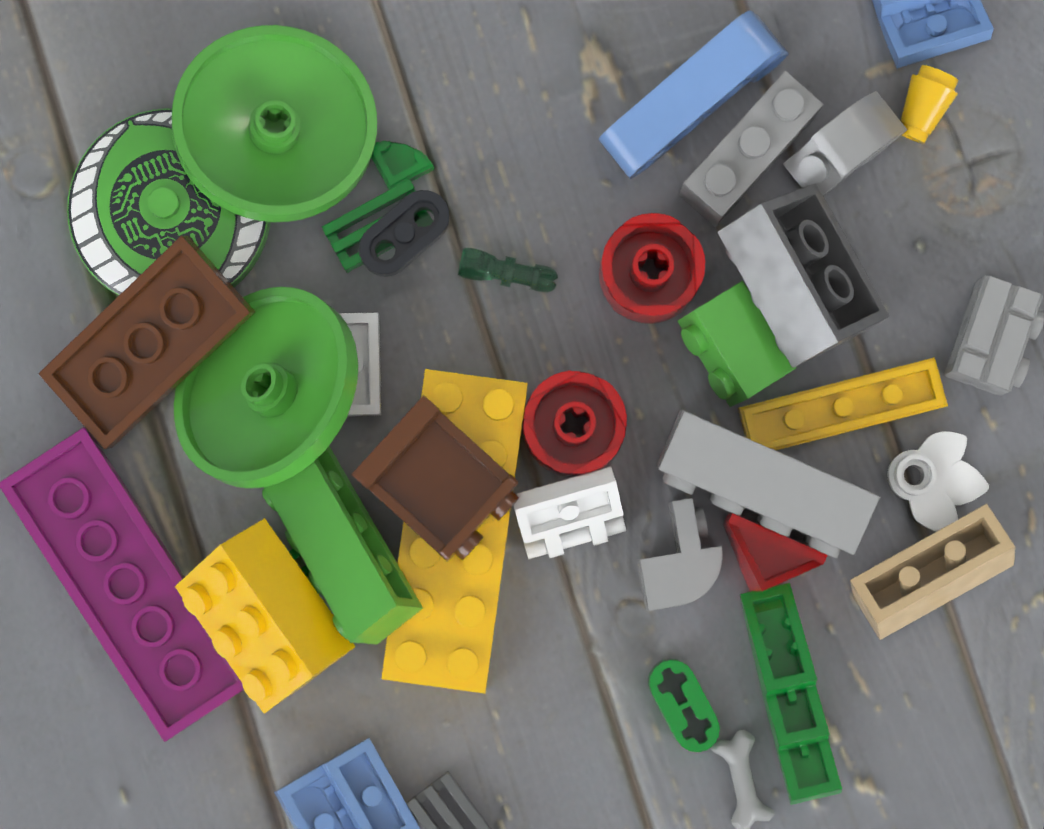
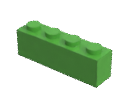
(343, 551)

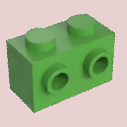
(734, 345)

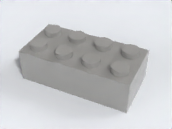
(767, 482)

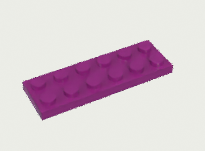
(121, 581)

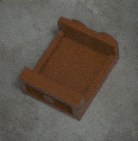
(437, 480)

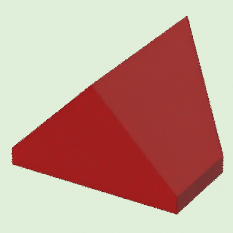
(766, 555)

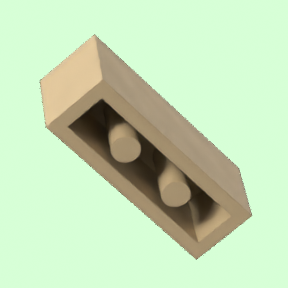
(933, 571)

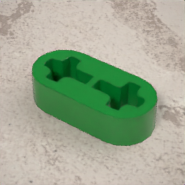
(695, 700)

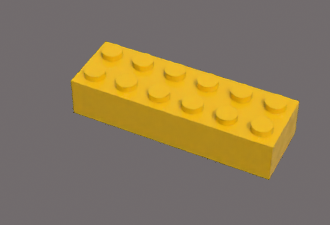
(454, 632)

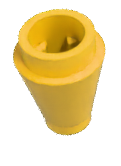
(927, 101)

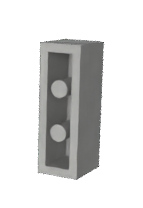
(750, 149)

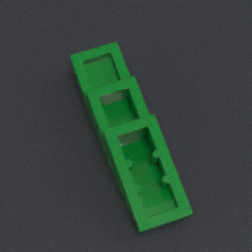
(790, 693)

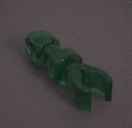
(483, 266)

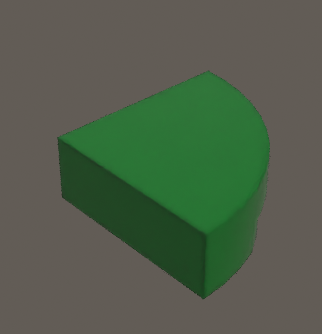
(399, 162)

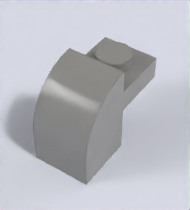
(845, 144)
(687, 574)

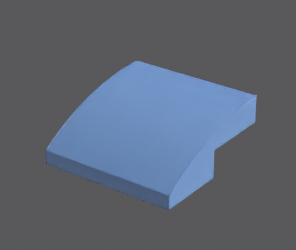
(931, 27)
(347, 794)

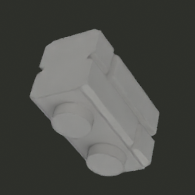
(995, 336)

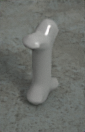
(737, 756)

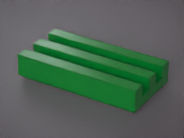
(362, 212)

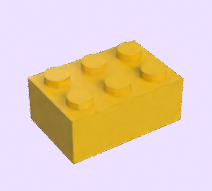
(263, 615)

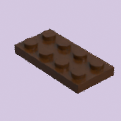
(146, 342)

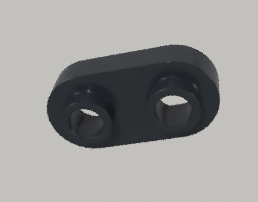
(403, 233)

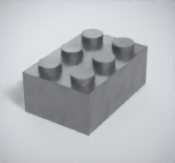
(802, 274)

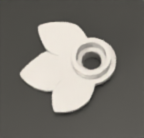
(943, 480)

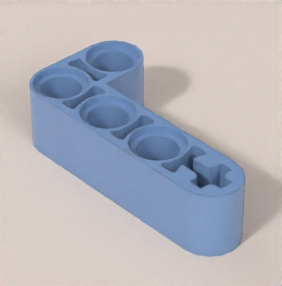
(695, 90)

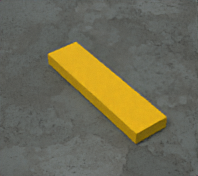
(844, 406)

